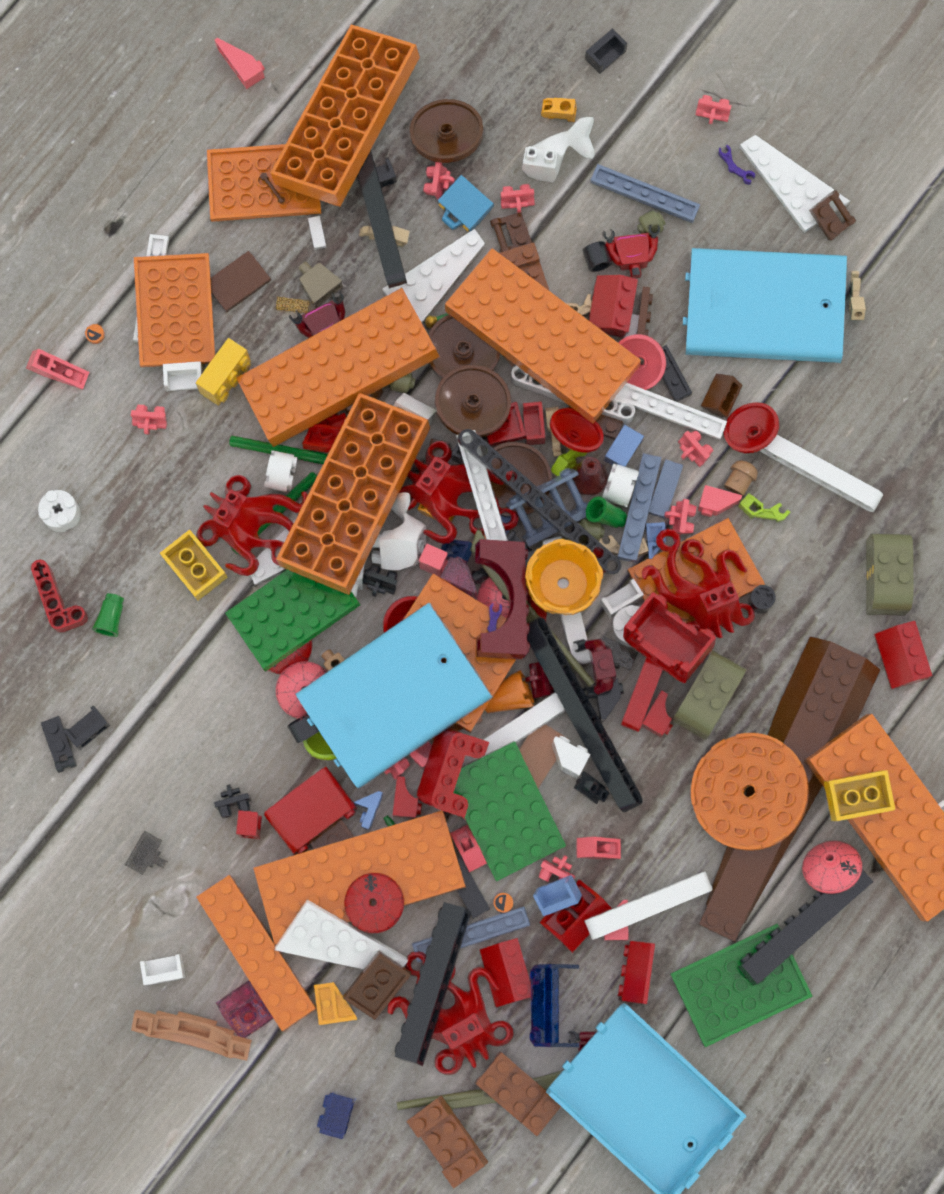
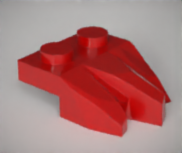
(323, 434)

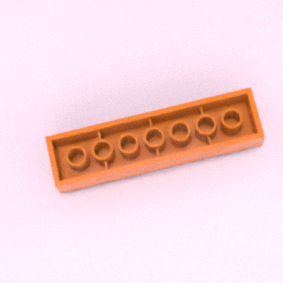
(256, 953)

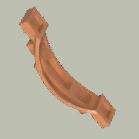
(192, 1031)

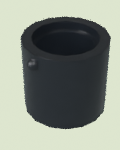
(597, 256)
(762, 599)

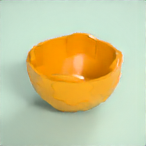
(563, 561)

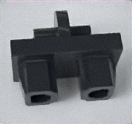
(378, 582)
(591, 788)
(241, 800)

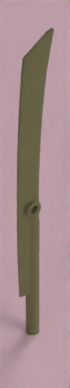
(532, 614)
(471, 1097)

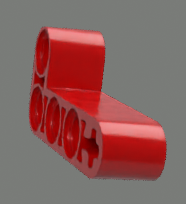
(54, 595)
(642, 695)

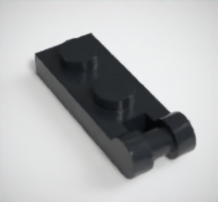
(58, 743)

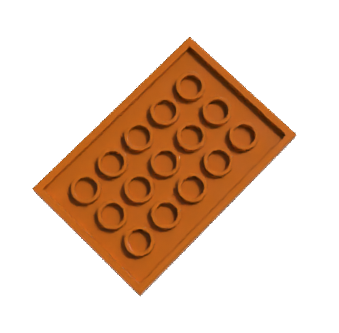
(240, 193)
(174, 309)
(714, 540)

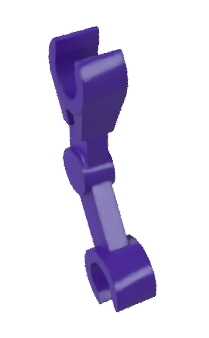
(732, 167)
(493, 618)

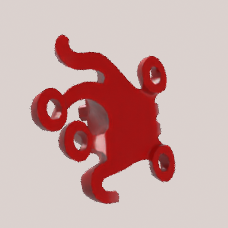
(438, 489)
(240, 518)
(714, 598)
(465, 1024)

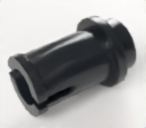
(479, 575)

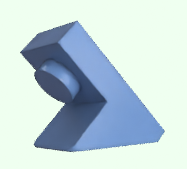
(372, 804)

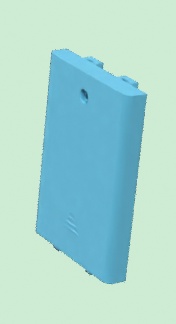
(766, 305)
(393, 695)
(646, 1103)

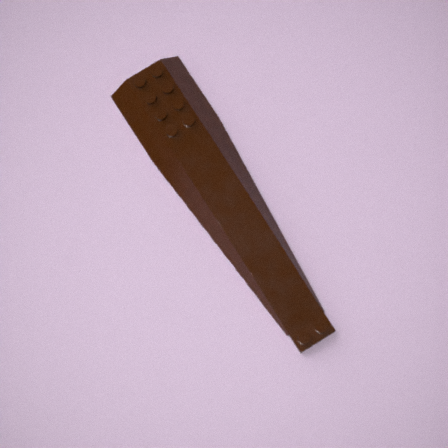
(815, 708)

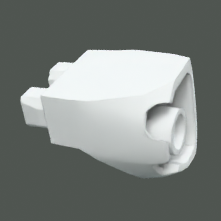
(545, 158)
(404, 544)

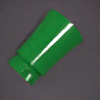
(603, 512)
(109, 616)

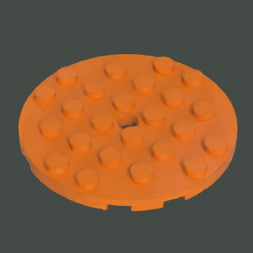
(754, 820)

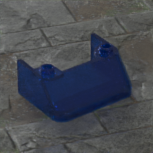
(546, 1005)

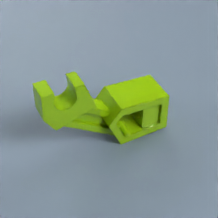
(566, 461)
(772, 513)

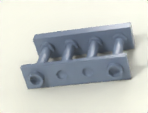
(535, 535)

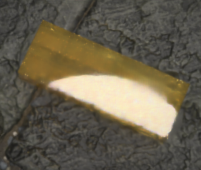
(292, 304)

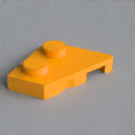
(331, 1005)

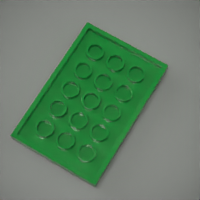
(287, 615)
(507, 811)
(725, 1001)

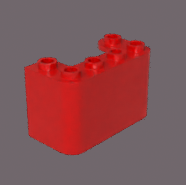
(668, 639)
(444, 769)

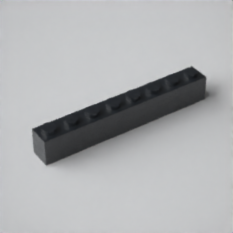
(798, 931)
(432, 984)

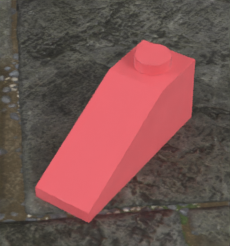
(243, 64)
(57, 369)

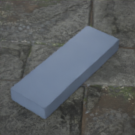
(665, 488)

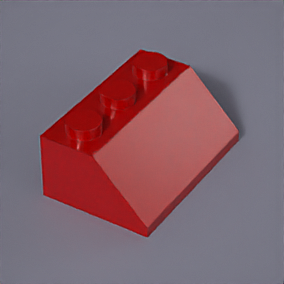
(613, 303)
(903, 655)
(569, 923)
(509, 971)
(636, 972)

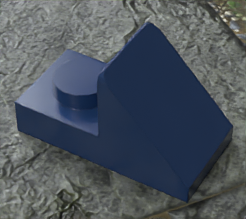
(458, 549)

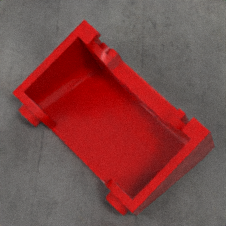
(310, 810)

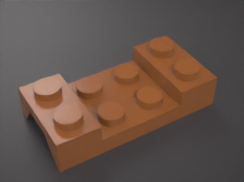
(527, 260)
(518, 1093)
(448, 1141)

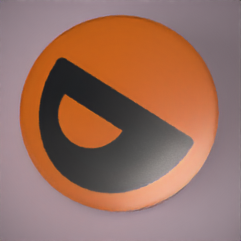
(94, 333)
(503, 902)

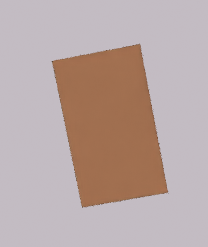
(539, 753)

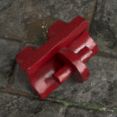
(539, 681)

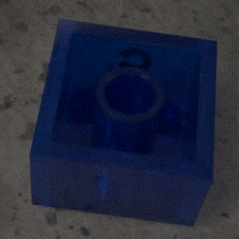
(336, 1115)

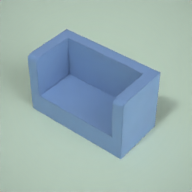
(623, 446)
(557, 895)

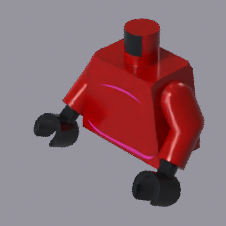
(632, 251)

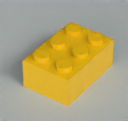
(223, 371)
(193, 565)
(859, 795)

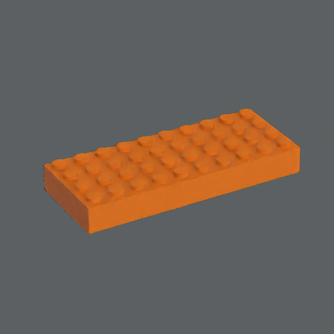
(345, 115)
(542, 335)
(337, 365)
(353, 493)
(903, 840)
(412, 853)

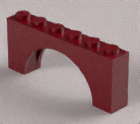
(508, 561)

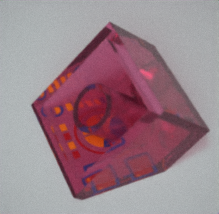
(459, 575)
(244, 1010)

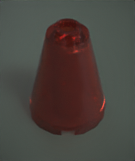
(591, 476)

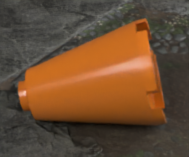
(511, 695)

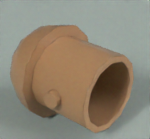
(741, 477)

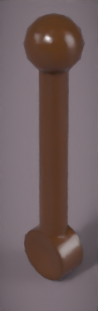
(264, 177)

